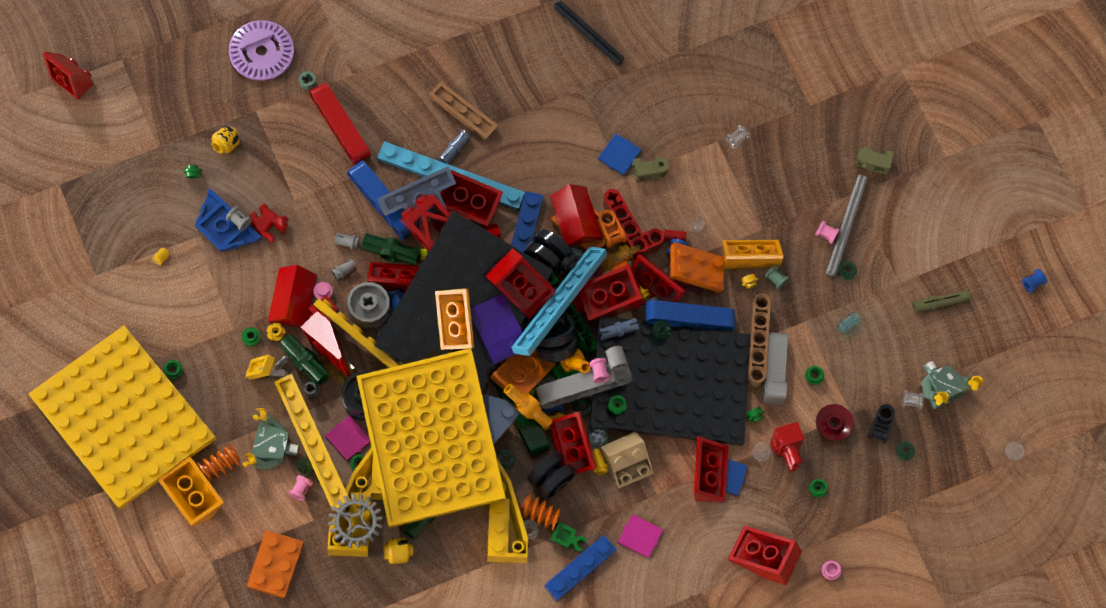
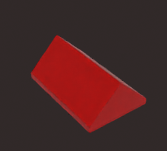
(472, 198)
(575, 215)
(391, 275)
(657, 281)
(292, 296)
(573, 442)
(710, 471)

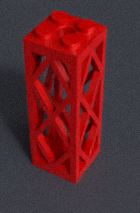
(420, 213)

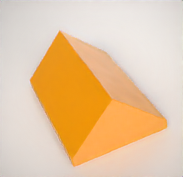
(751, 254)
(454, 319)
(191, 492)

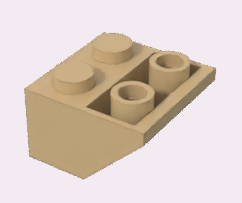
(627, 459)

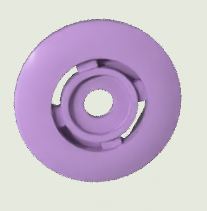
(258, 34)

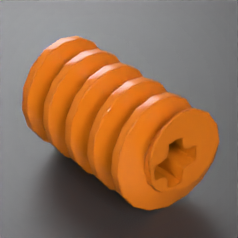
(220, 463)
(540, 511)

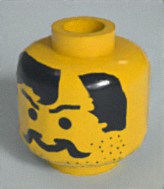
(225, 140)
(397, 550)

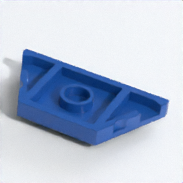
(218, 229)

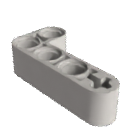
(774, 384)

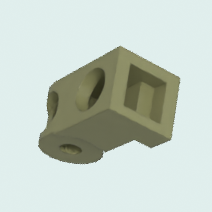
(874, 161)
(649, 170)

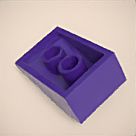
(496, 327)

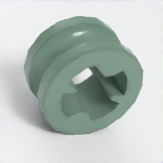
(311, 84)

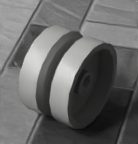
(368, 306)

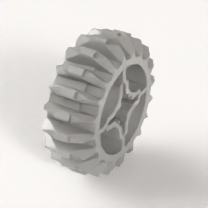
(340, 512)

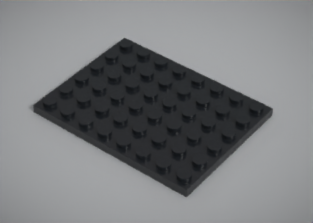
(456, 260)
(679, 384)

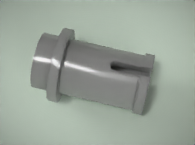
(346, 240)
(344, 269)

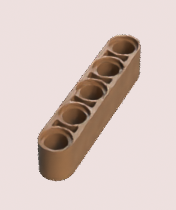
(761, 332)

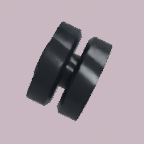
(548, 249)
(559, 342)
(351, 397)
(551, 475)

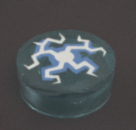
(598, 437)

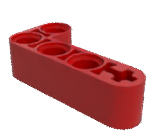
(629, 222)

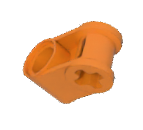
(611, 232)

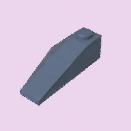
(499, 415)

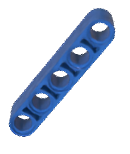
(372, 189)
(690, 315)

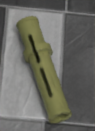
(940, 301)

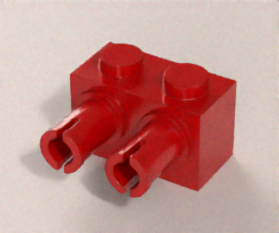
(787, 443)

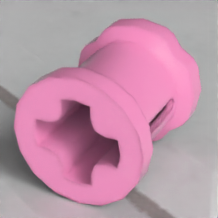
(827, 232)
(600, 370)
(300, 488)

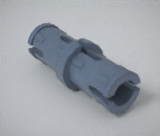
(454, 147)
(618, 329)

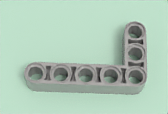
(582, 385)

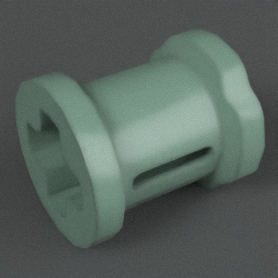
(777, 277)

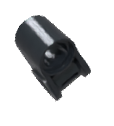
(881, 426)

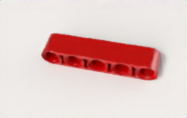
(339, 123)

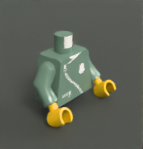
(946, 385)
(270, 443)

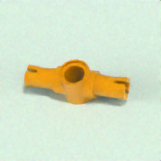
(576, 362)
(527, 406)

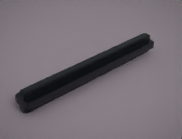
(588, 32)

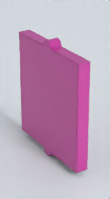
(348, 438)
(640, 536)

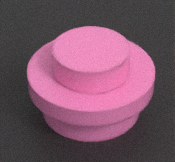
(323, 289)
(831, 570)

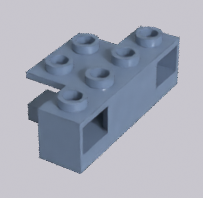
(408, 194)

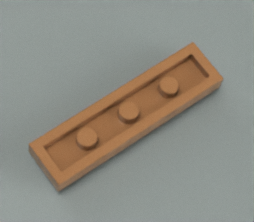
(463, 111)

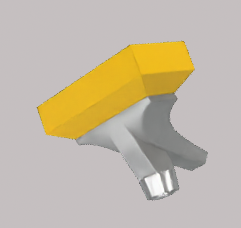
(265, 366)

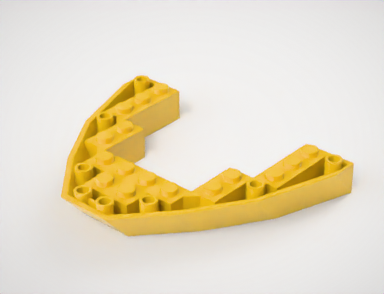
(505, 532)

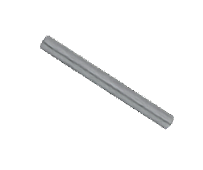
(846, 225)

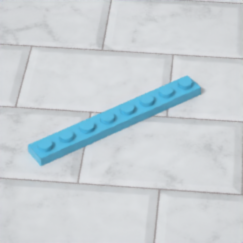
(424, 166)
(559, 301)

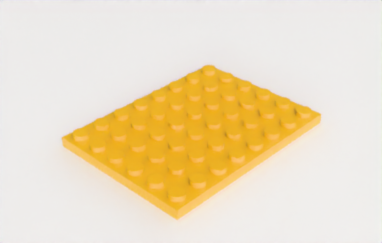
(121, 416)
(430, 438)

